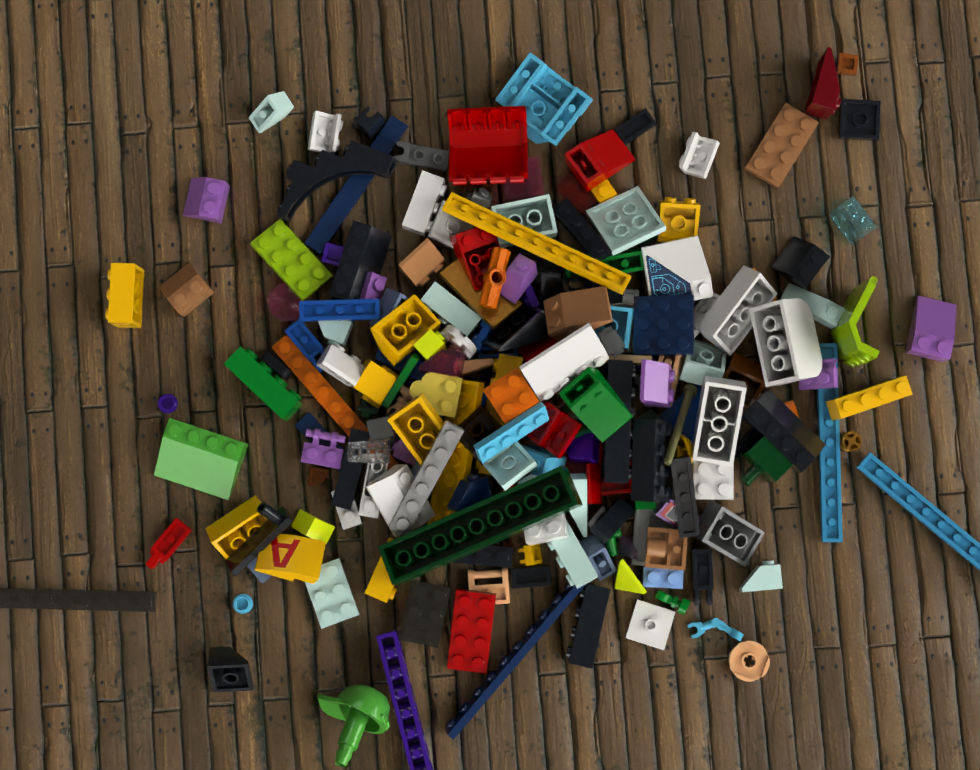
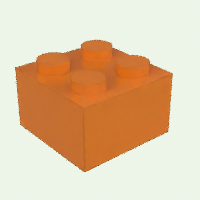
(510, 396)

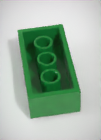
(267, 387)

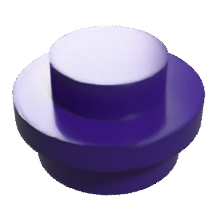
(167, 403)

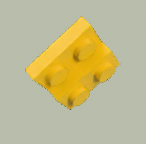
(679, 218)

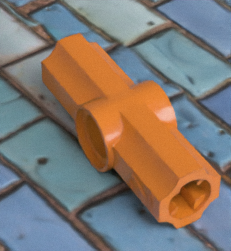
(491, 290)

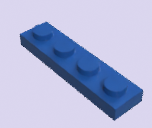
(339, 310)

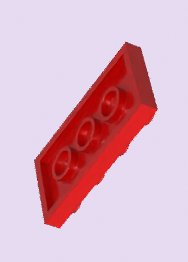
(471, 630)

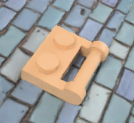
(500, 589)

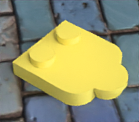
(440, 390)

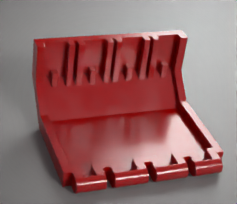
(488, 145)

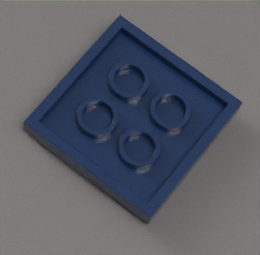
(663, 325)

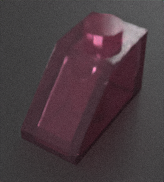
(445, 362)

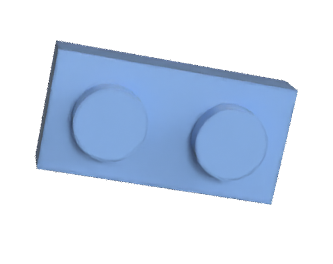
(662, 578)

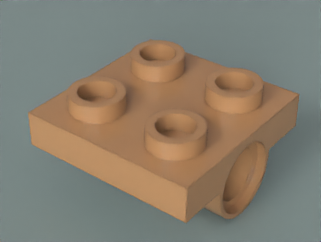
(665, 549)

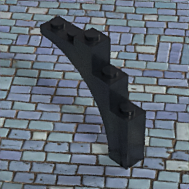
(328, 167)

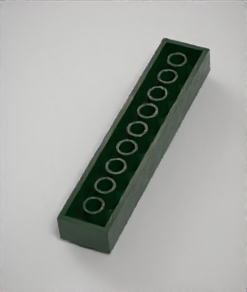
(480, 525)

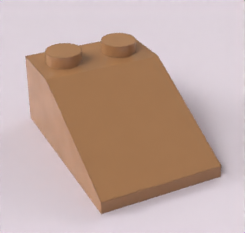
(575, 309)

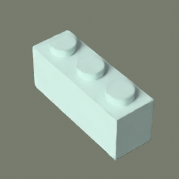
(450, 310)

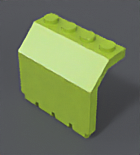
(846, 333)

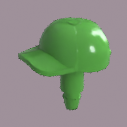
(362, 711)

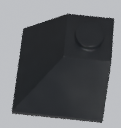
(228, 670)

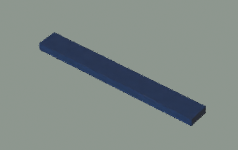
(353, 190)

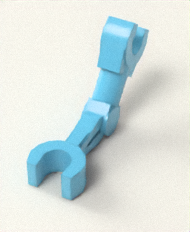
(715, 622)

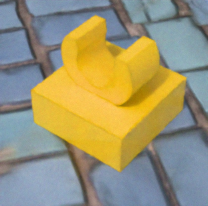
(532, 554)

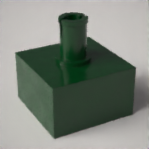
(765, 461)

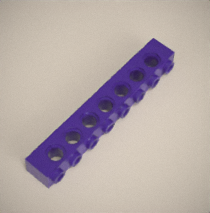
(404, 701)

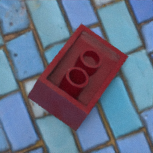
(825, 88)

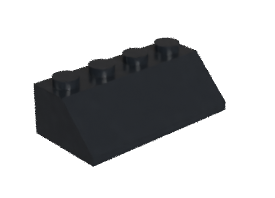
(362, 253)
(776, 422)

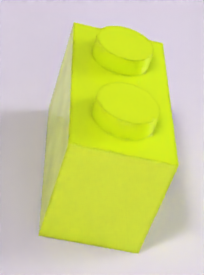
(430, 344)

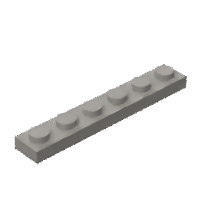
(426, 477)

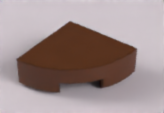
(317, 475)

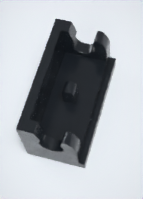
(369, 126)

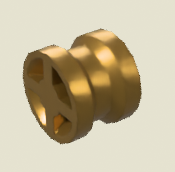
(854, 441)

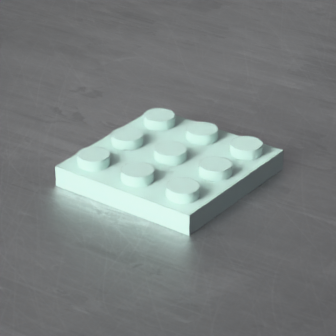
(625, 220)

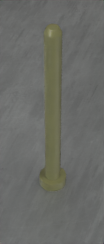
(689, 391)

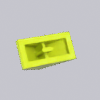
(312, 526)

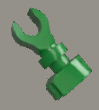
(673, 601)

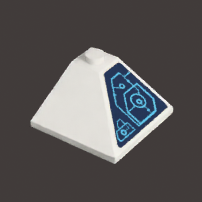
(677, 269)

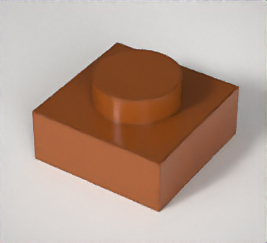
(847, 64)

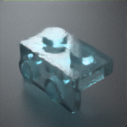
(852, 220)

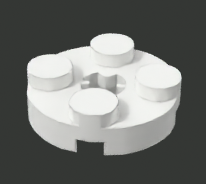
(465, 345)

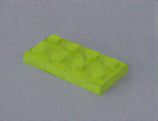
(291, 260)

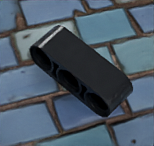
(612, 520)

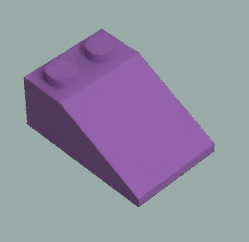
(932, 329)

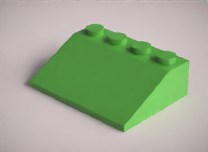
(199, 459)

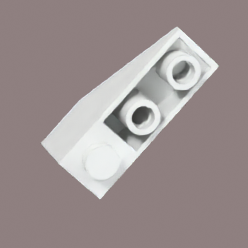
(367, 505)

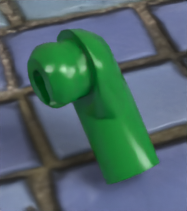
(611, 544)

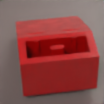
(598, 159)
(474, 253)

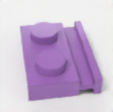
(825, 380)

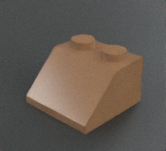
(422, 263)
(186, 289)

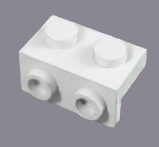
(325, 132)
(698, 155)

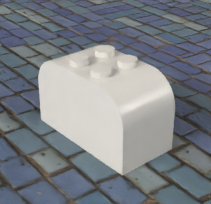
(786, 341)
(718, 420)

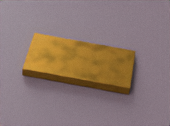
(457, 279)

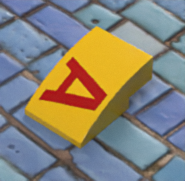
(292, 558)

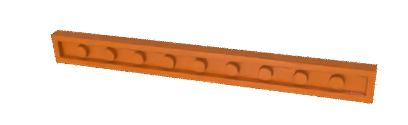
(320, 388)

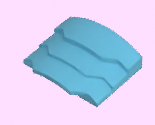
(549, 100)

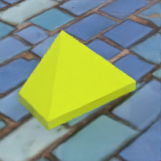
(627, 580)

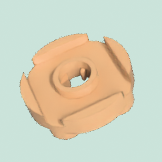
(737, 663)

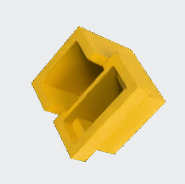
(375, 382)

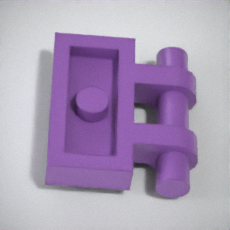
(323, 455)

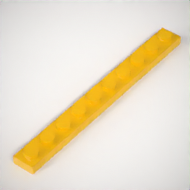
(536, 243)

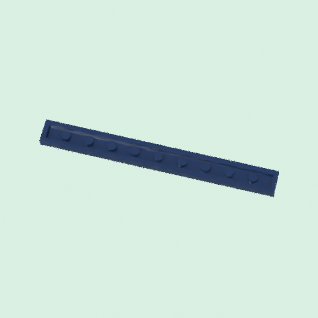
(508, 663)

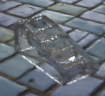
(369, 457)

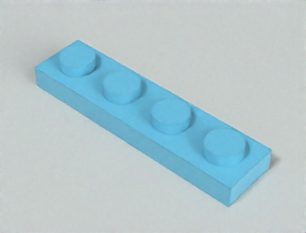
(511, 432)

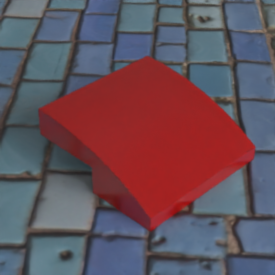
(557, 432)

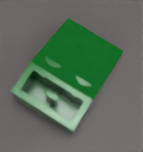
(596, 403)

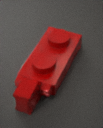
(168, 543)

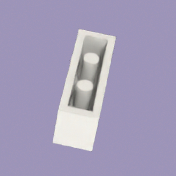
(424, 203)

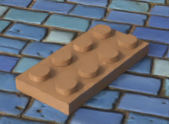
(781, 145)

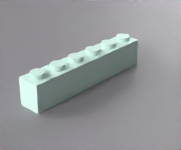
(571, 555)

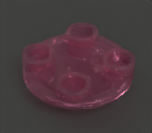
(284, 303)

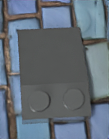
(728, 533)

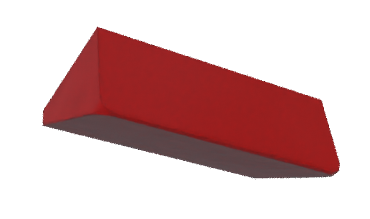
(593, 483)

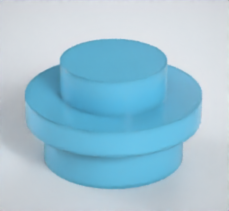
(242, 603)

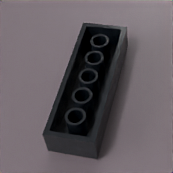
(617, 449)

